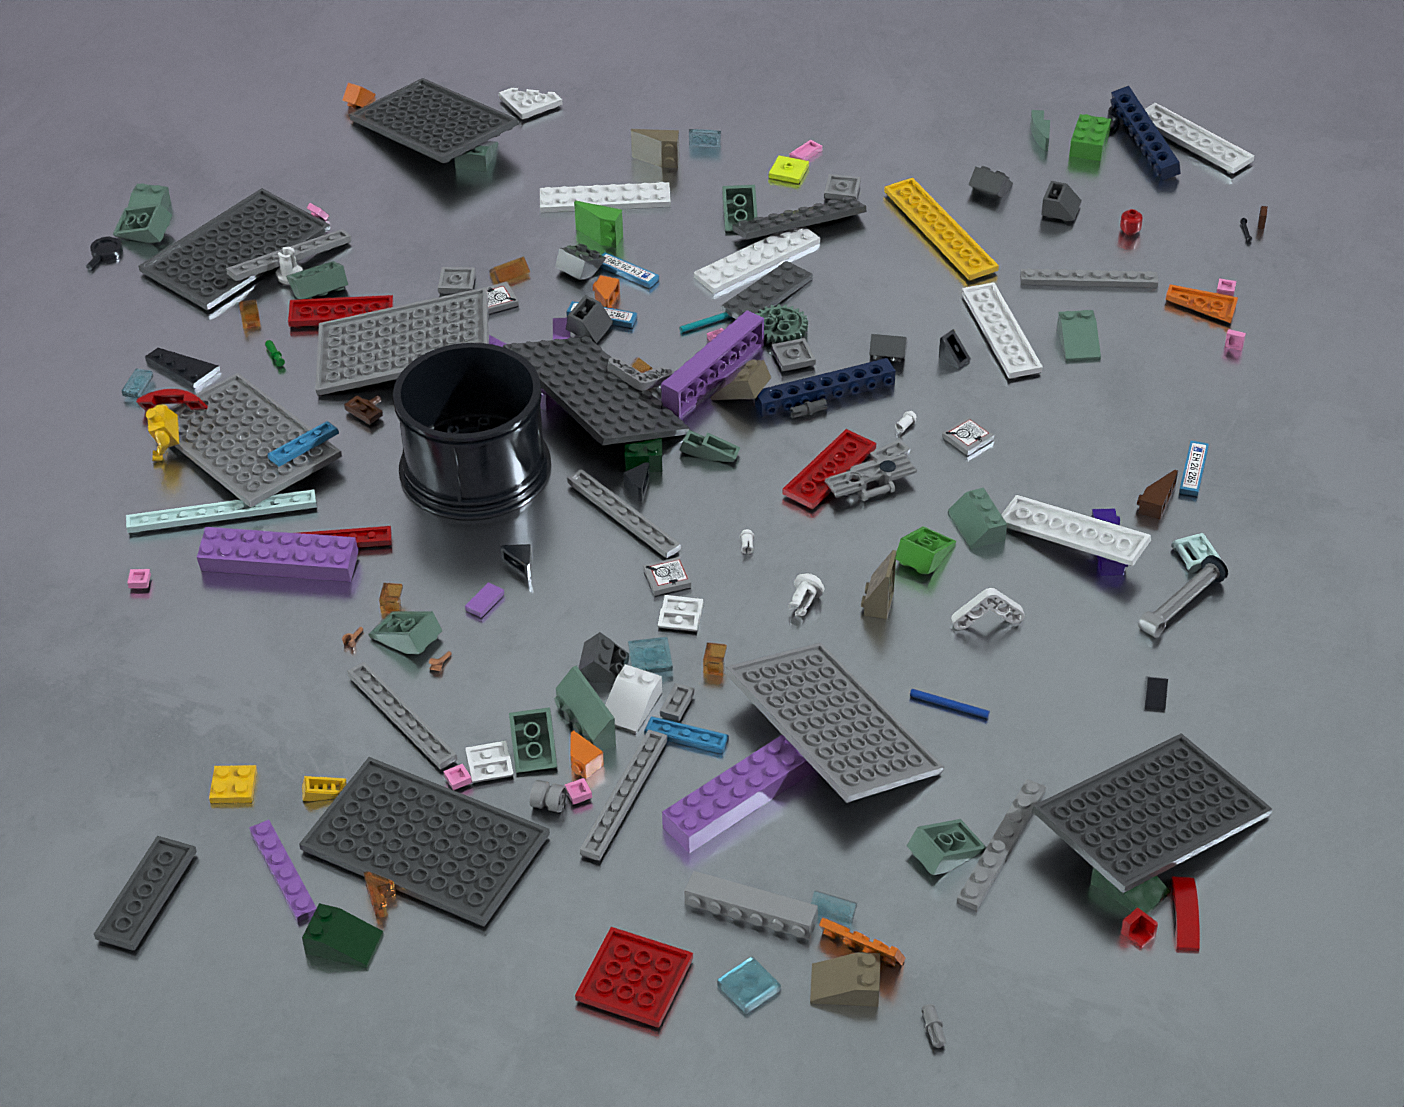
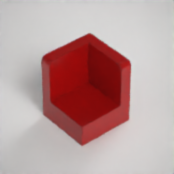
(1139, 927)

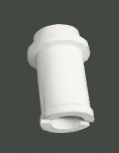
(908, 418)
(747, 538)

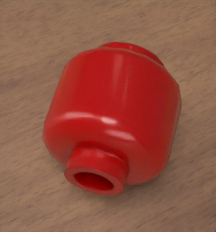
(1131, 221)

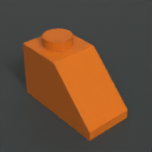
(357, 96)
(606, 290)
(584, 756)

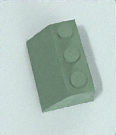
(318, 280)
(978, 519)

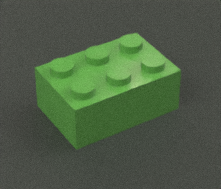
(1090, 137)

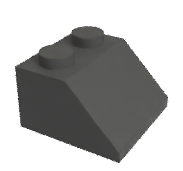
(888, 347)

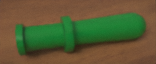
(275, 355)

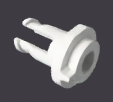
(287, 265)
(807, 588)

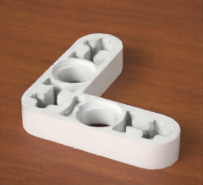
(965, 617)

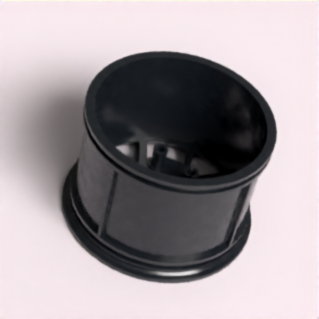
(475, 468)

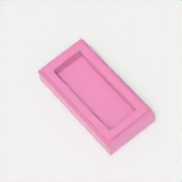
(806, 151)

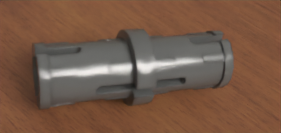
(808, 408)

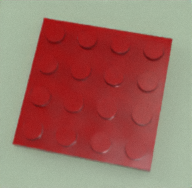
(634, 977)

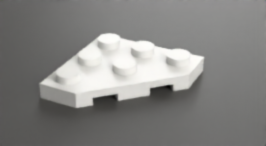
(529, 102)

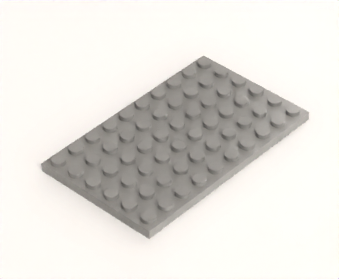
(385, 341)
(239, 432)
(834, 721)

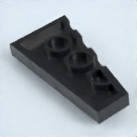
(183, 368)

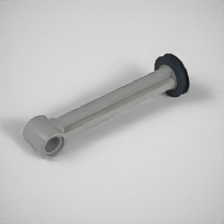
(1212, 570)

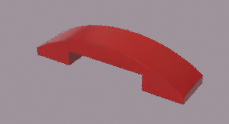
(171, 396)
(1186, 913)

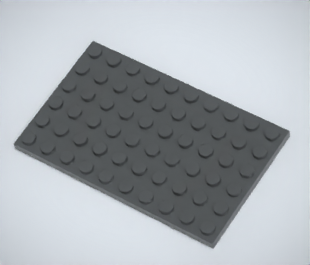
(433, 120)
(246, 231)
(602, 403)
(1151, 812)
(426, 840)

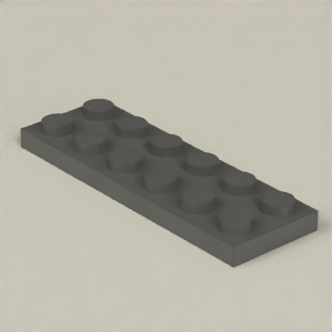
(768, 290)
(145, 893)

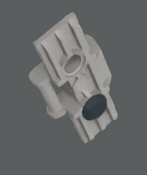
(877, 470)

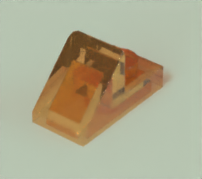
(378, 890)

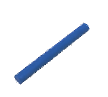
(949, 703)

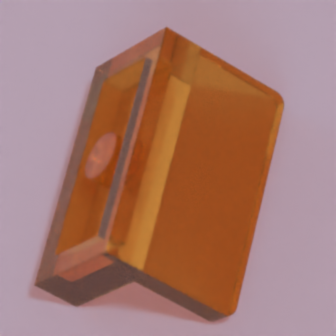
(510, 270)

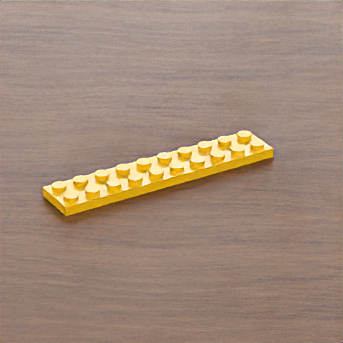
(941, 229)

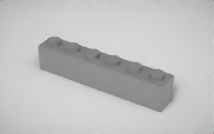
(751, 905)

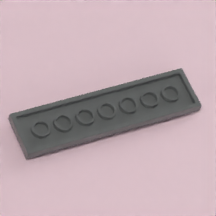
(799, 218)

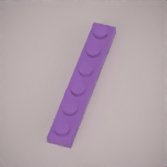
(283, 870)

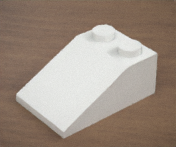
(633, 697)

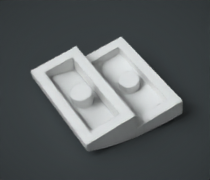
(680, 613)
(489, 761)

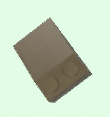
(656, 147)
(744, 382)
(880, 589)
(847, 980)

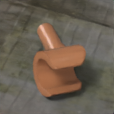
(351, 637)
(436, 664)

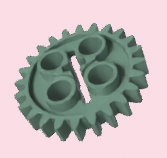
(783, 323)

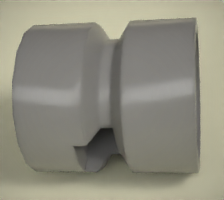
(550, 796)

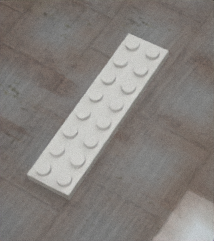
(1198, 139)
(614, 196)
(755, 258)
(1002, 330)
(1075, 530)

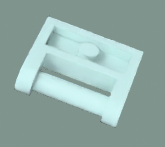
(1200, 548)

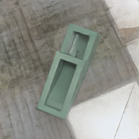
(1040, 128)
(709, 447)

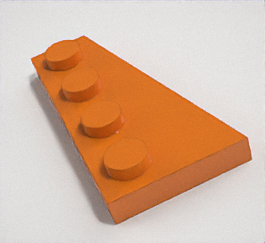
(1206, 302)
(834, 929)

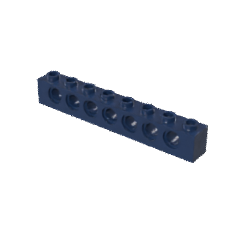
(1145, 133)
(827, 386)

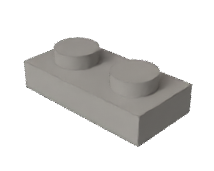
(891, 450)
(677, 702)

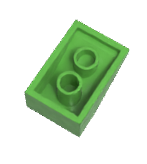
(599, 223)
(923, 549)

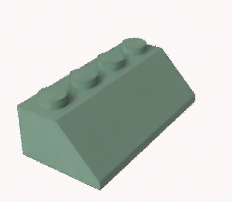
(585, 710)

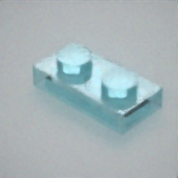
(704, 138)
(137, 383)
(834, 907)

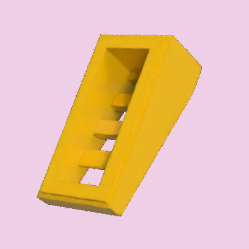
(311, 784)

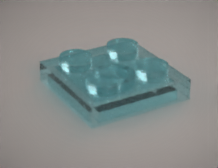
(651, 655)
(749, 984)

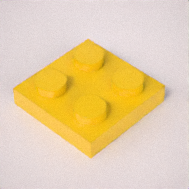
(233, 784)

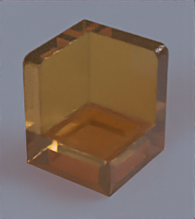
(249, 313)
(640, 365)
(390, 597)
(714, 659)

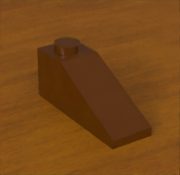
(1157, 495)

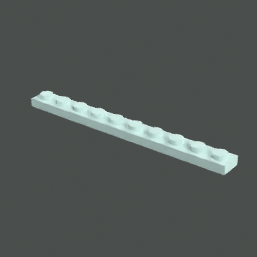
(219, 511)

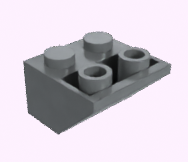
(990, 182)
(1060, 202)
(579, 261)
(589, 319)
(602, 659)

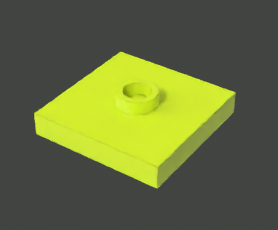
(788, 169)

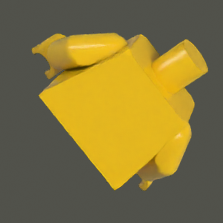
(163, 428)

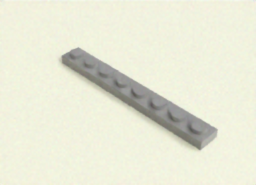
(302, 250)
(1089, 278)
(624, 513)
(402, 715)
(623, 795)
(1001, 845)

